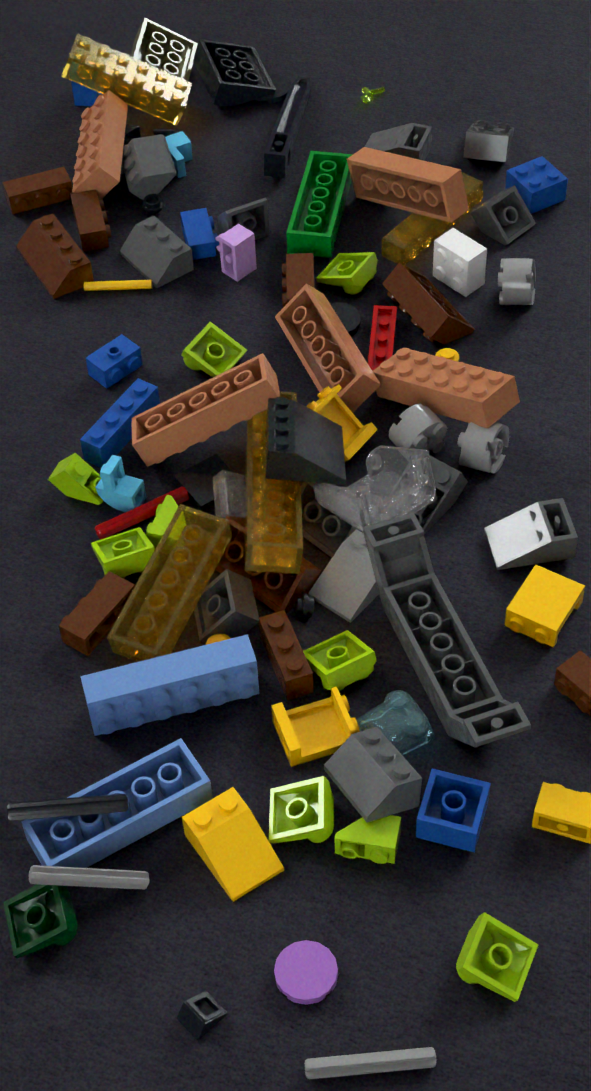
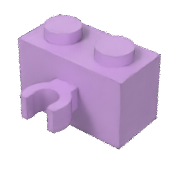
(237, 252)

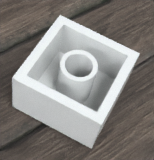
(459, 262)

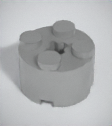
(517, 281)
(419, 429)
(483, 447)

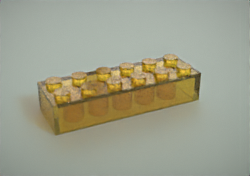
(128, 78)
(170, 585)

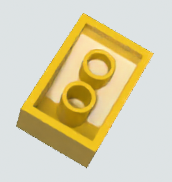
(231, 844)

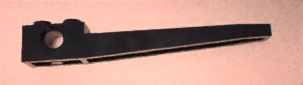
(283, 136)

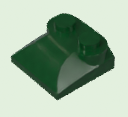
(40, 918)

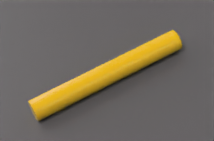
(117, 285)

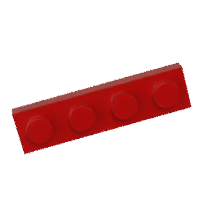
(382, 335)

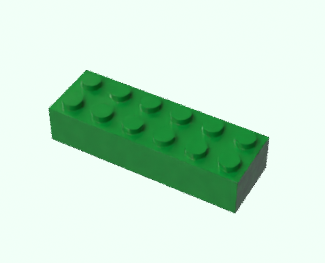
(319, 204)

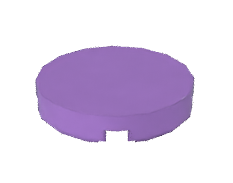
(306, 972)

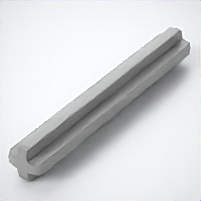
(88, 877)
(370, 1063)

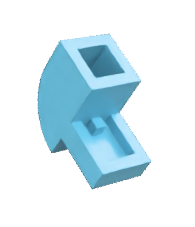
(180, 151)
(119, 489)

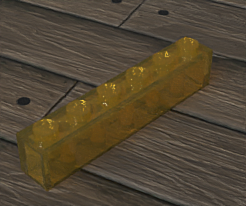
(419, 230)

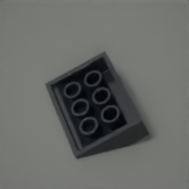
(232, 72)
(302, 444)

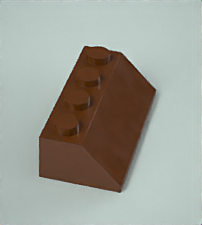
(54, 256)
(426, 305)
(271, 588)

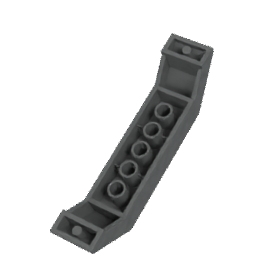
(436, 638)

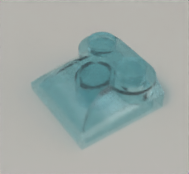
(399, 721)

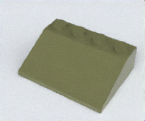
(164, 49)

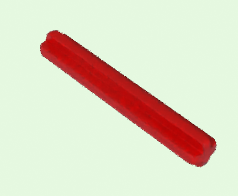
(137, 514)

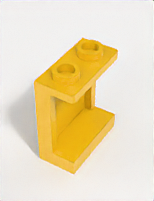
(334, 409)
(543, 605)
(314, 728)

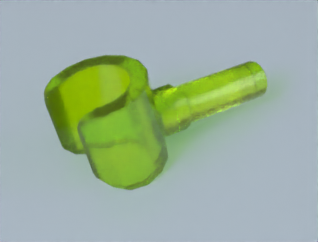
(368, 94)

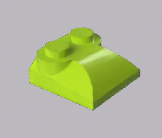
(349, 271)
(213, 351)
(124, 552)
(341, 660)
(301, 811)
(496, 957)

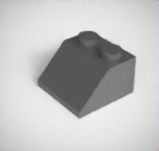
(251, 216)
(504, 216)
(226, 607)

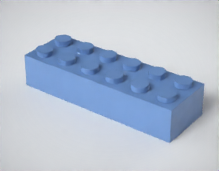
(171, 685)
(157, 792)

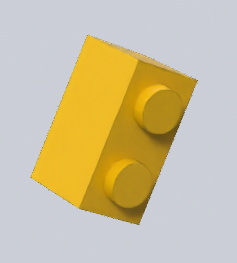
(563, 812)

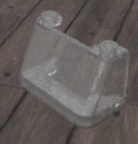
(396, 485)

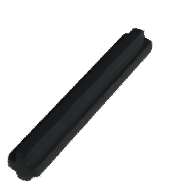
(67, 807)

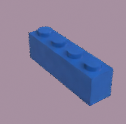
(114, 428)

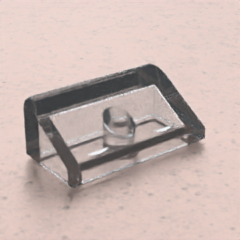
(229, 494)

